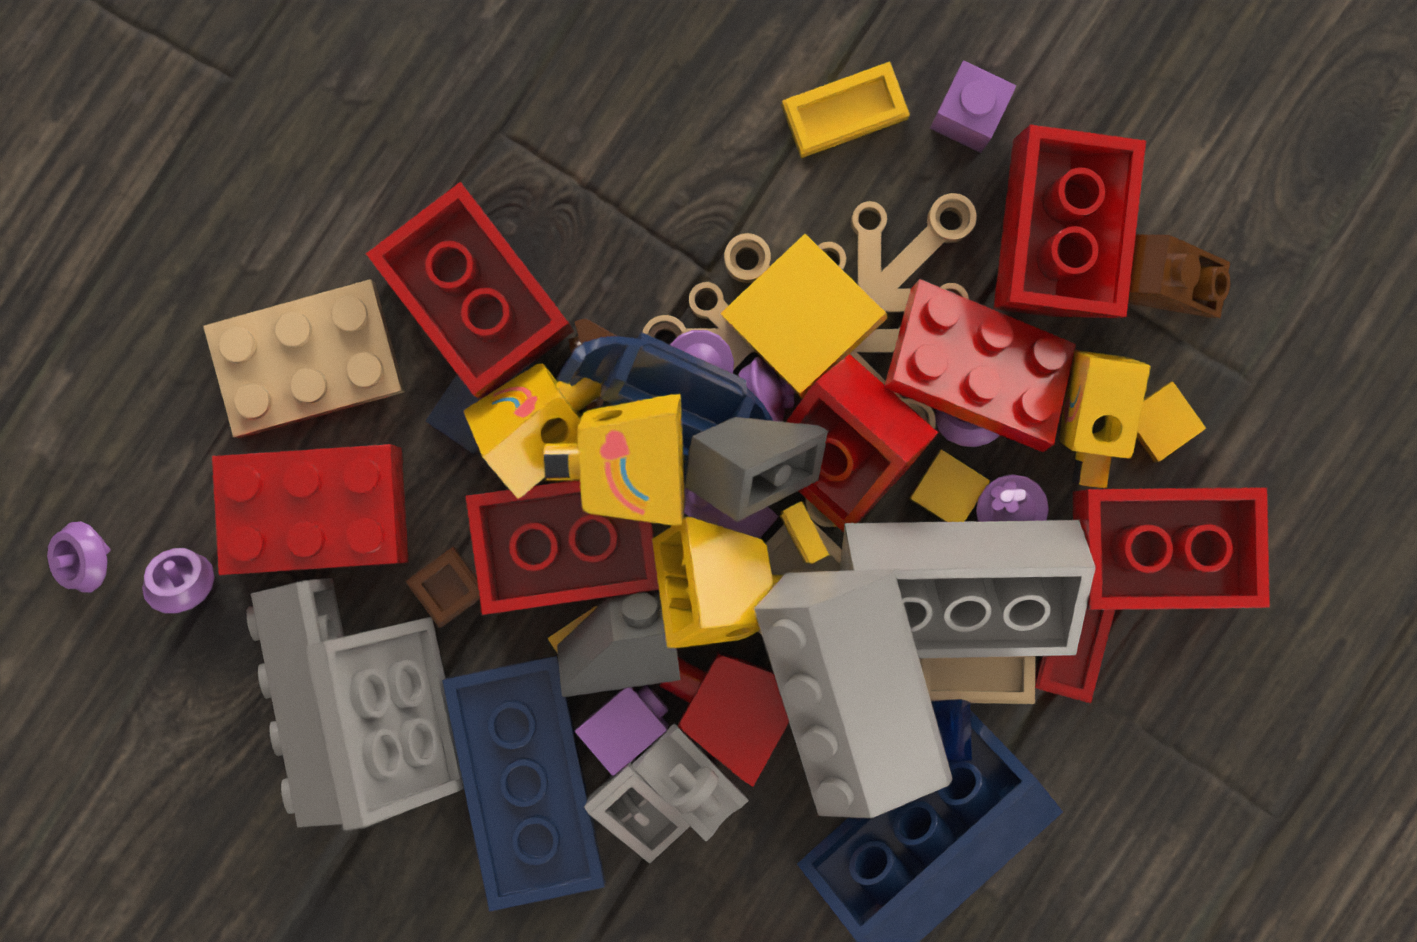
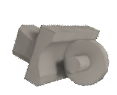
(689, 782)

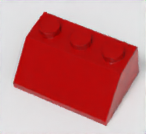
(1069, 223)

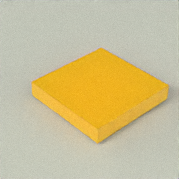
(803, 315)

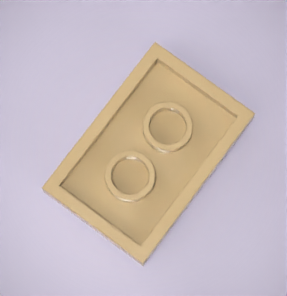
(304, 359)

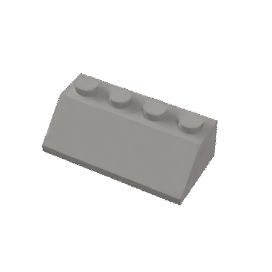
(982, 583)
(285, 623)
(853, 690)

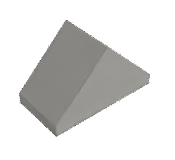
(635, 813)

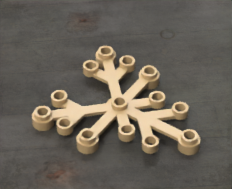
(880, 286)

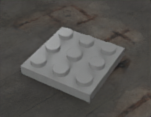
(384, 721)

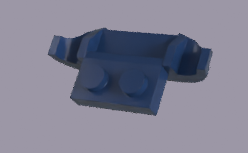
(651, 369)

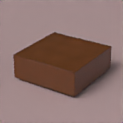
(445, 587)

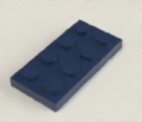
(523, 783)

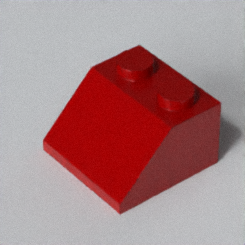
(867, 443)

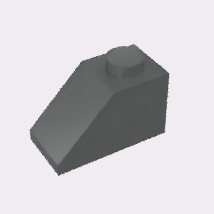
(753, 463)
(618, 647)

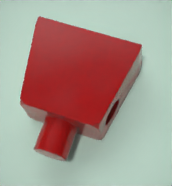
(732, 711)

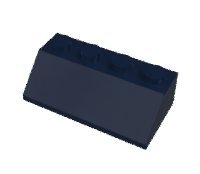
(923, 859)

